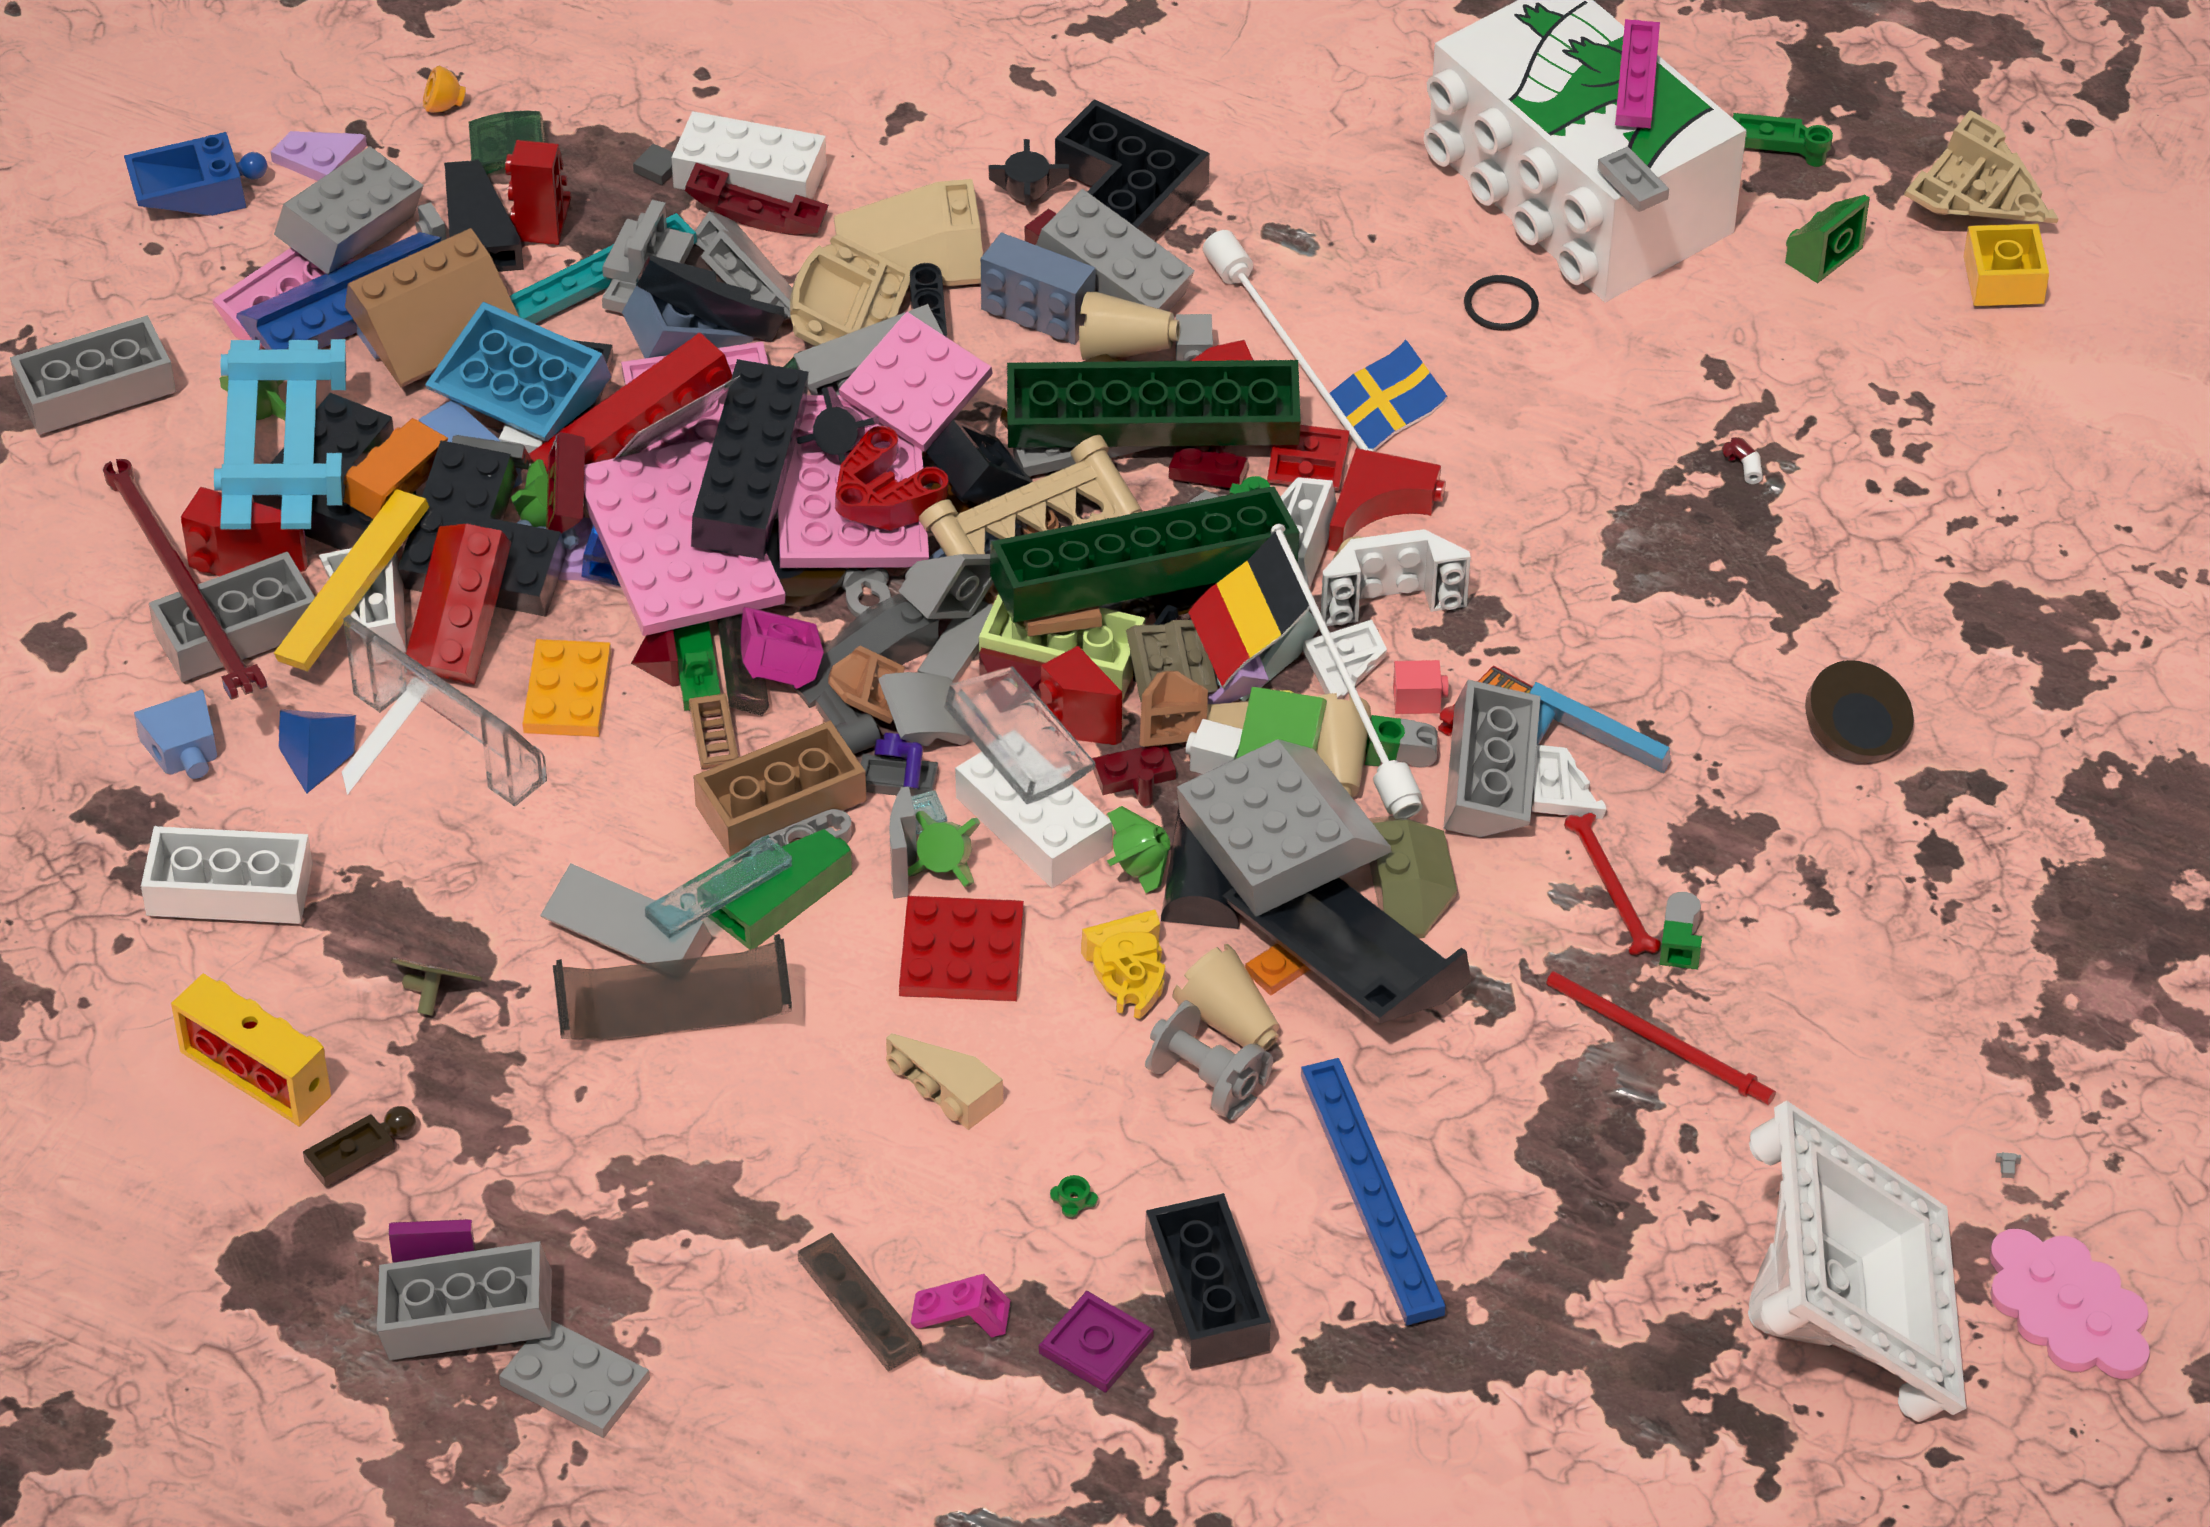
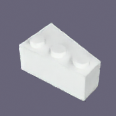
(382, 604)

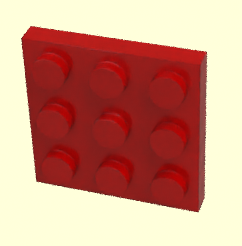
(961, 948)

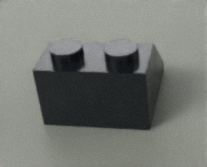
(976, 464)

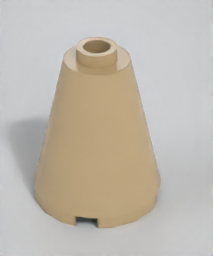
(1124, 327)
(1343, 740)
(1229, 998)

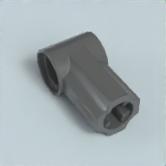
(855, 728)

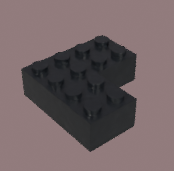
(1132, 166)
(354, 432)
(475, 489)

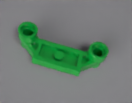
(1786, 136)

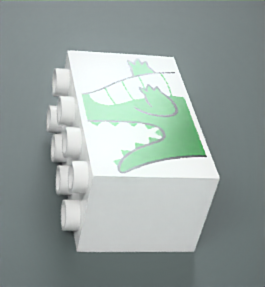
(1530, 110)

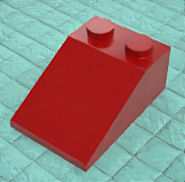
(228, 550)

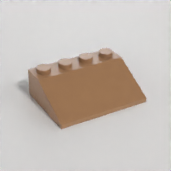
(424, 303)

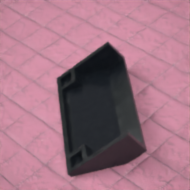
(1361, 950)

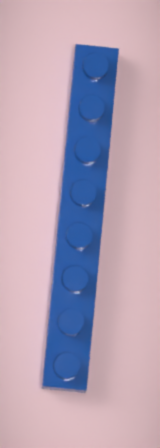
(1373, 1192)

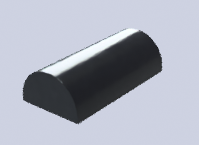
(1195, 884)

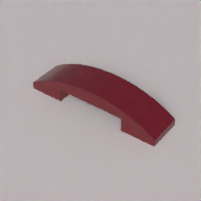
(753, 208)

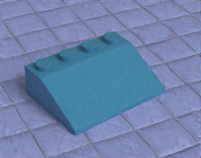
(520, 373)

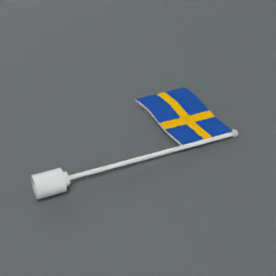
(1371, 401)

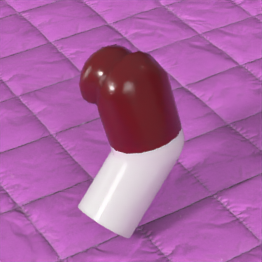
(1749, 457)

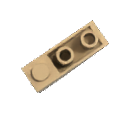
(952, 1079)

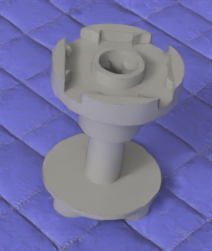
(1229, 1073)

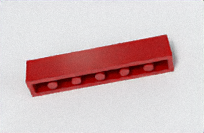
(653, 395)

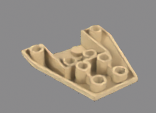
(922, 226)

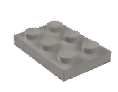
(575, 1379)

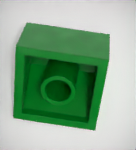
(1828, 238)

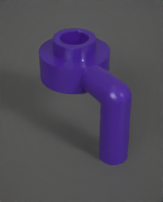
(912, 751)

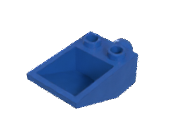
(193, 176)

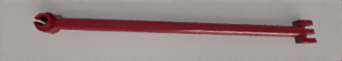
(237, 672)

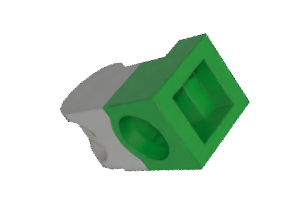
(1403, 741)
(1681, 921)

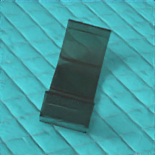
(673, 994)

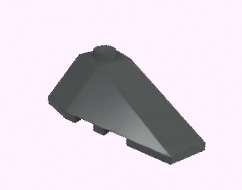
(888, 628)

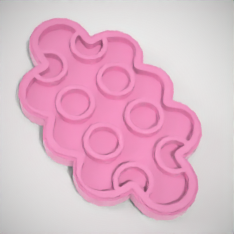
(2069, 1303)

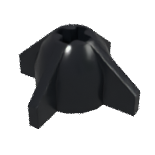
(1028, 175)
(837, 427)

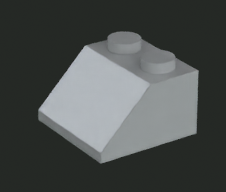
(948, 585)

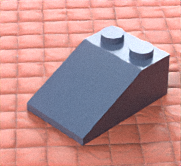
(663, 327)

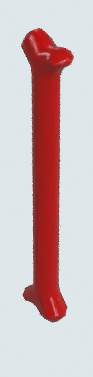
(1641, 939)

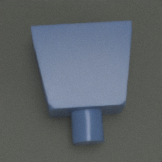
(178, 734)

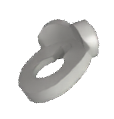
(854, 581)

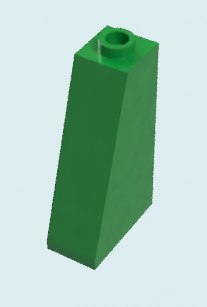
(817, 867)

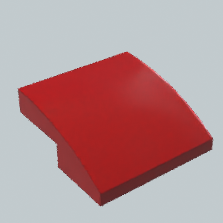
(1318, 456)

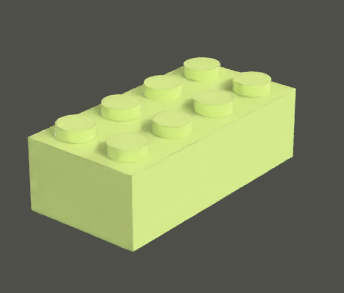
(1104, 645)

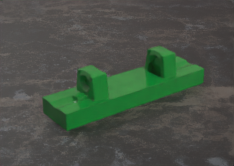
(696, 662)

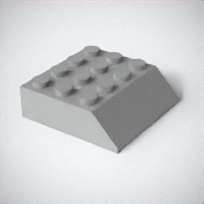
(1278, 824)

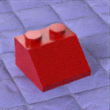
(1082, 697)

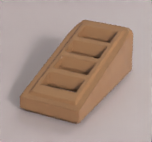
(711, 706)

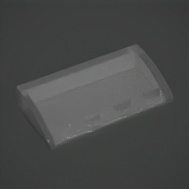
(1018, 733)

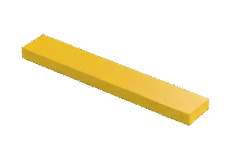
(351, 580)

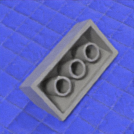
(1491, 760)

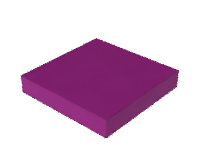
(430, 1239)
(1096, 1341)

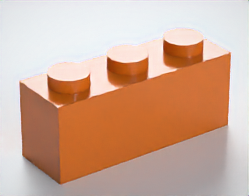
(398, 463)

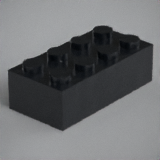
(1207, 1280)

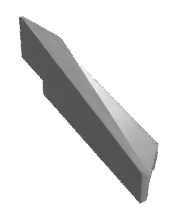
(740, 261)

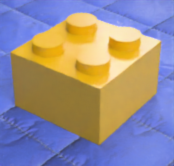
(2006, 264)

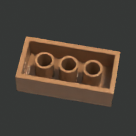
(779, 786)

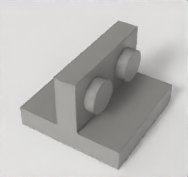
(646, 238)

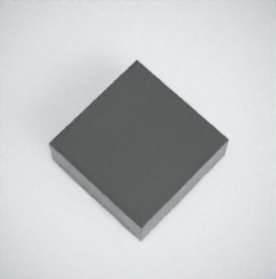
(655, 164)

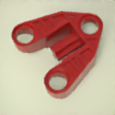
(873, 496)

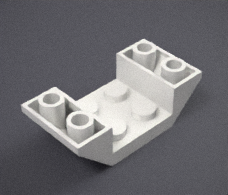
(1394, 566)

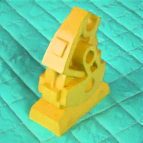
(1127, 959)

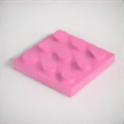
(915, 381)

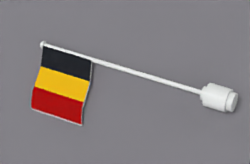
(1254, 611)

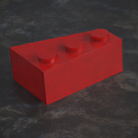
(537, 191)

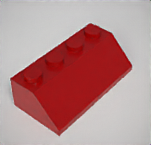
(458, 600)

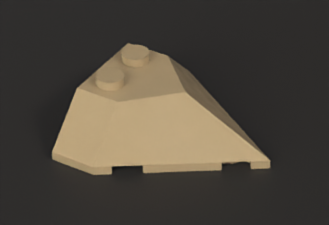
(1980, 178)

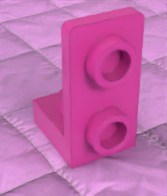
(965, 1297)

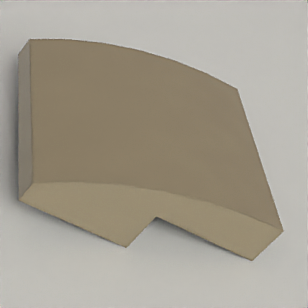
(1169, 648)

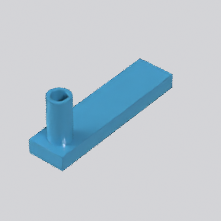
(1598, 727)

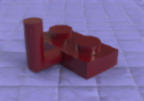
(1208, 467)
(1135, 770)

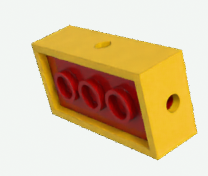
(251, 1049)

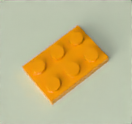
(567, 687)

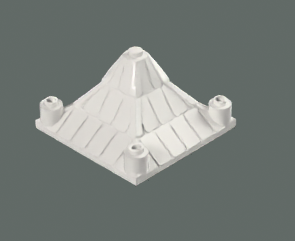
(1859, 1262)

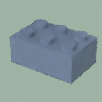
(1035, 287)

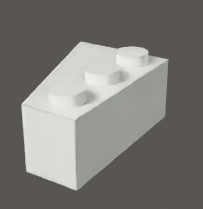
(1311, 508)

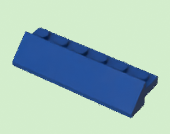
(318, 306)

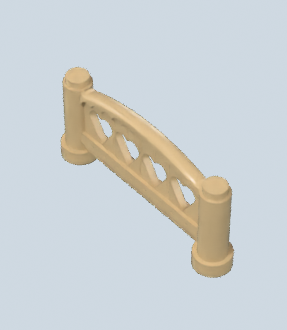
(1091, 476)

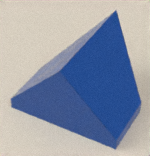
(315, 743)

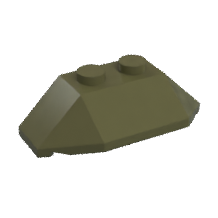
(1417, 875)

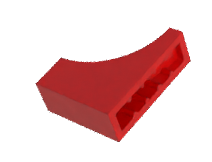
(1383, 487)

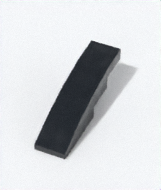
(703, 296)

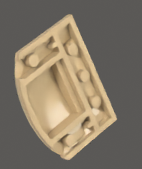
(844, 291)

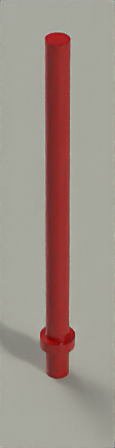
(1746, 1084)

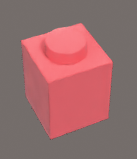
(1418, 687)

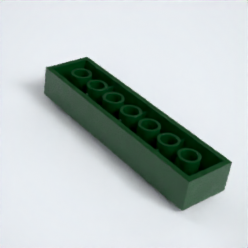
(1154, 403)
(1135, 553)

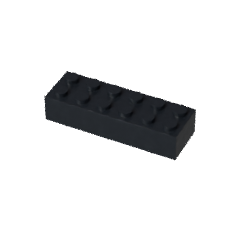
(749, 459)

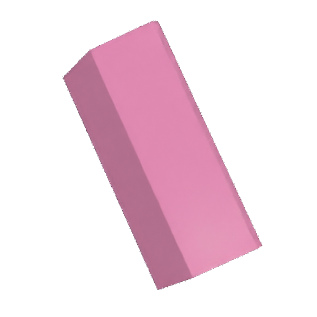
(270, 280)

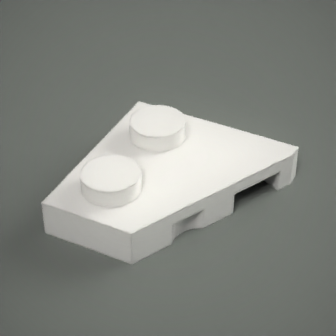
(1359, 649)
(1561, 786)

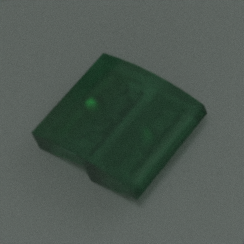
(496, 136)

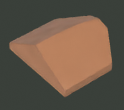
(858, 684)
(1171, 709)

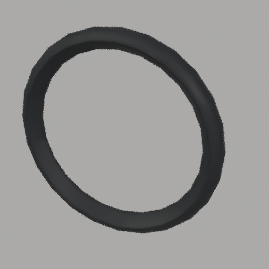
(1501, 326)

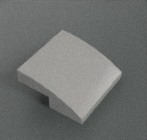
(919, 709)
(902, 842)

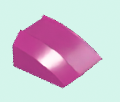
(780, 647)

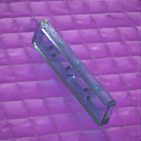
(718, 886)

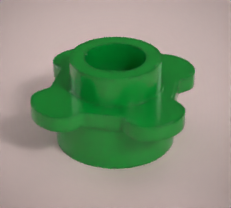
(1073, 1186)

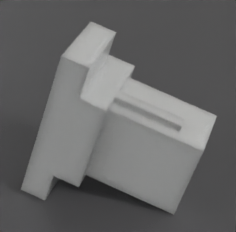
(2007, 1163)

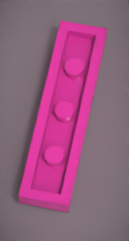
(1637, 73)

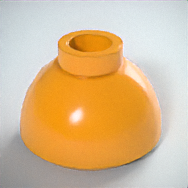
(442, 91)

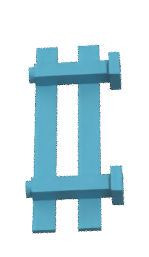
(298, 475)

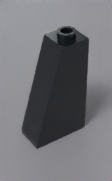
(476, 205)

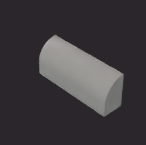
(837, 359)
(617, 919)

